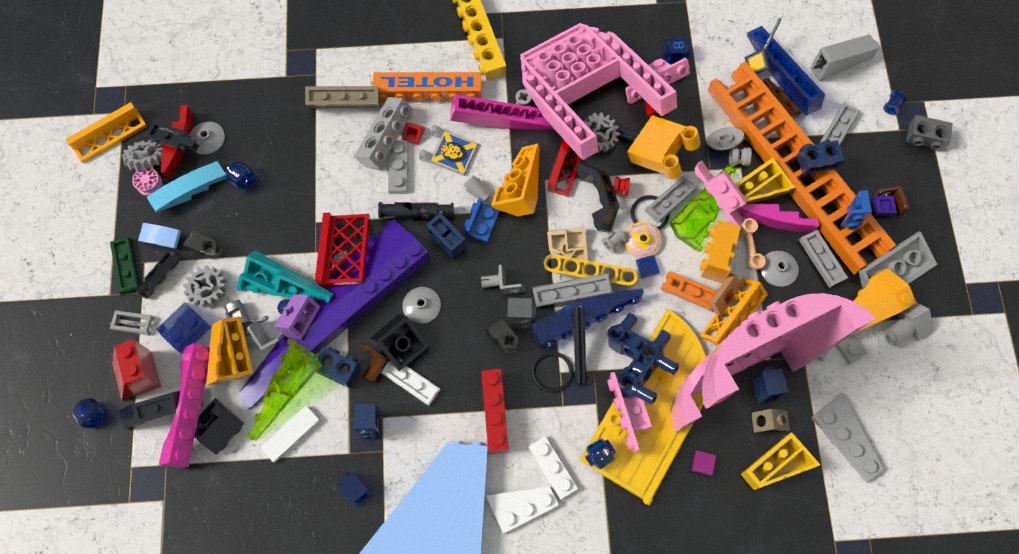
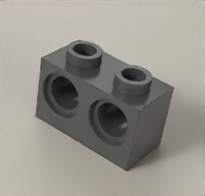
(930, 130)
(521, 312)

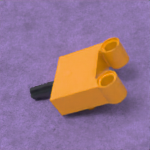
(659, 143)

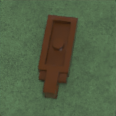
(782, 97)

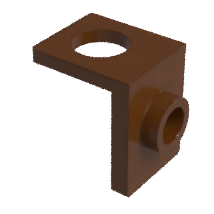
(900, 198)
(375, 366)

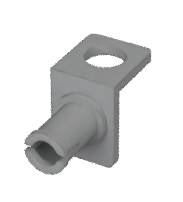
(500, 280)
(259, 337)

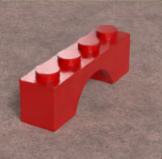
(494, 412)

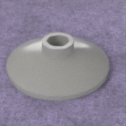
(725, 138)
(210, 143)
(777, 276)
(425, 313)

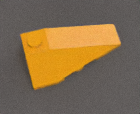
(520, 189)
(885, 296)

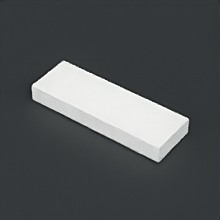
(412, 382)
(290, 434)

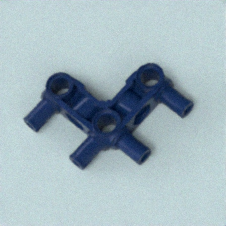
(643, 365)

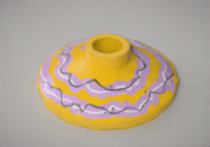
(639, 248)

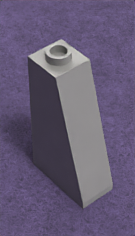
(843, 56)

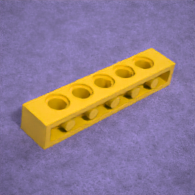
(489, 68)

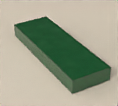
(124, 265)

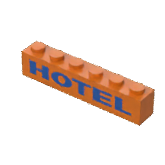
(427, 85)

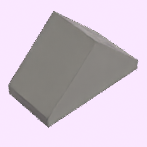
(921, 319)

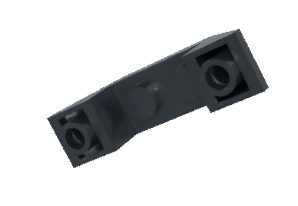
(604, 217)
(149, 409)

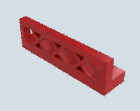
(558, 170)

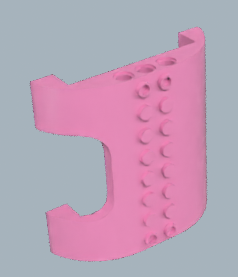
(797, 329)

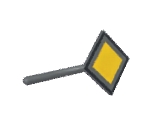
(758, 60)

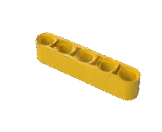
(581, 264)

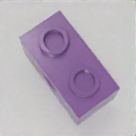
(297, 316)

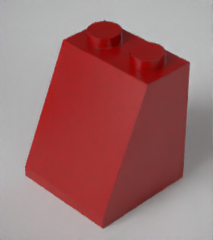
(134, 369)

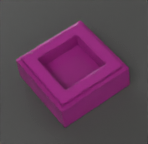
(703, 463)

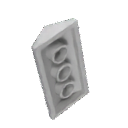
(906, 260)

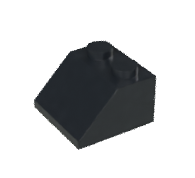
(399, 342)
(217, 426)

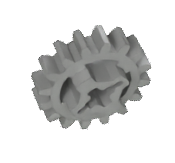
(602, 128)
(142, 155)
(204, 278)

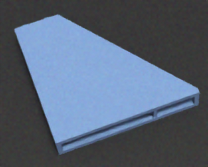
(441, 509)

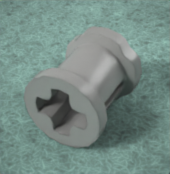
(525, 98)
(614, 239)

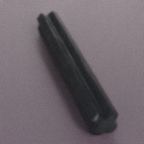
(579, 345)

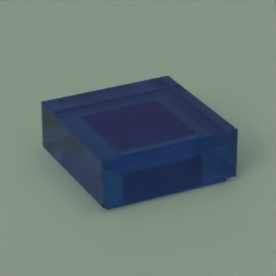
(647, 266)

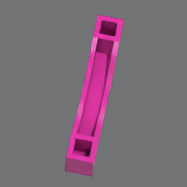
(180, 439)

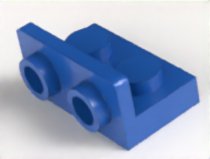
(857, 211)
(481, 221)

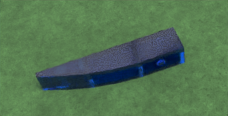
(560, 323)

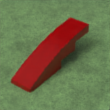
(171, 157)

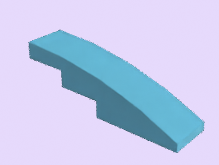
(186, 186)

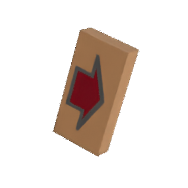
(725, 294)

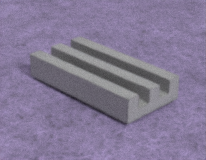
(147, 325)

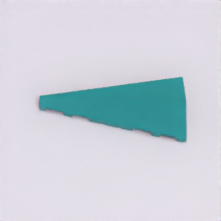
(268, 276)

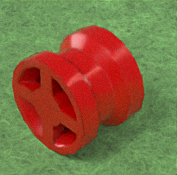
(621, 186)

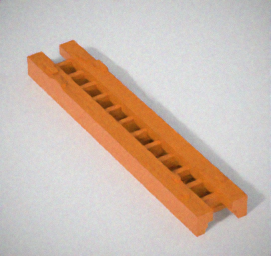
(794, 137)

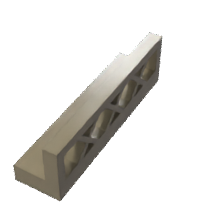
(342, 97)

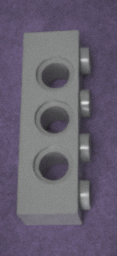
(383, 132)

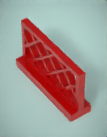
(326, 249)

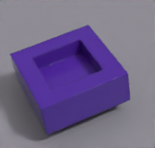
(884, 205)

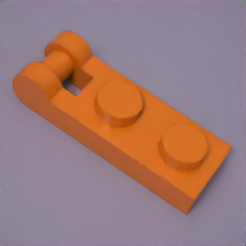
(688, 290)

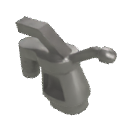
(238, 309)

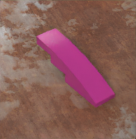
(772, 216)

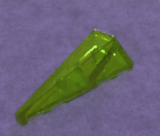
(694, 219)
(295, 371)

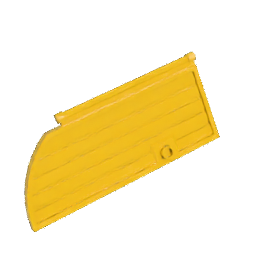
(659, 445)

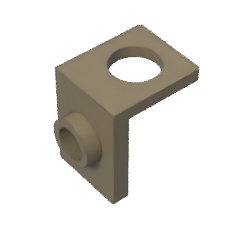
(775, 420)

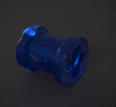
(894, 102)

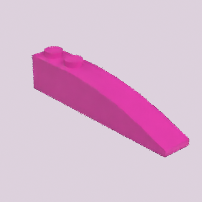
(496, 114)

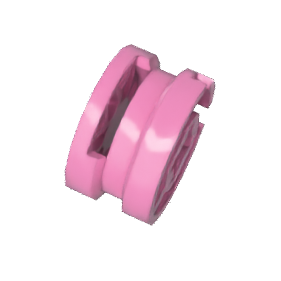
(147, 181)

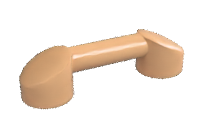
(748, 227)

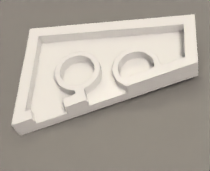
(521, 506)

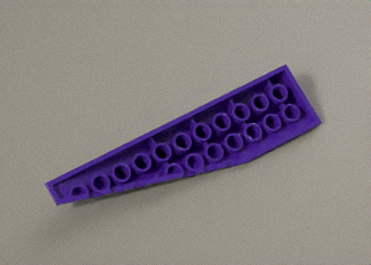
(390, 260)

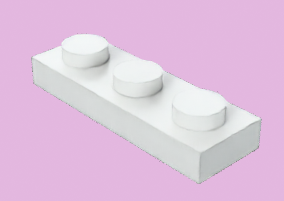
(552, 468)

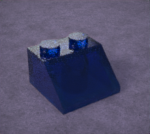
(183, 327)

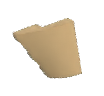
(569, 242)

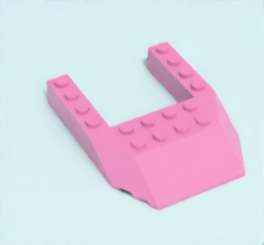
(578, 64)

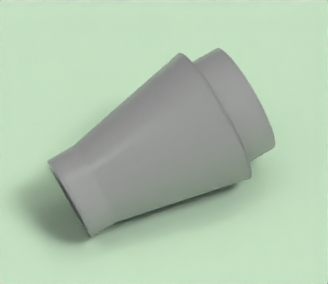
(477, 189)

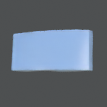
(159, 235)

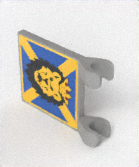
(451, 152)

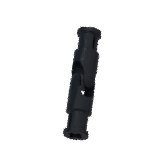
(408, 210)

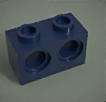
(821, 161)
(446, 235)
(333, 370)
(770, 385)
(367, 420)

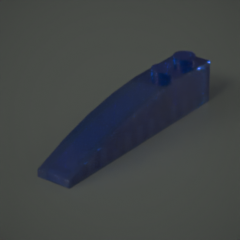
(788, 73)

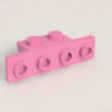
(668, 72)
(724, 191)
(633, 414)

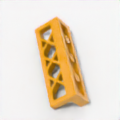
(105, 129)
(749, 303)

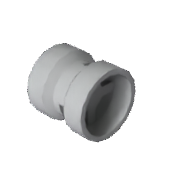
(740, 156)

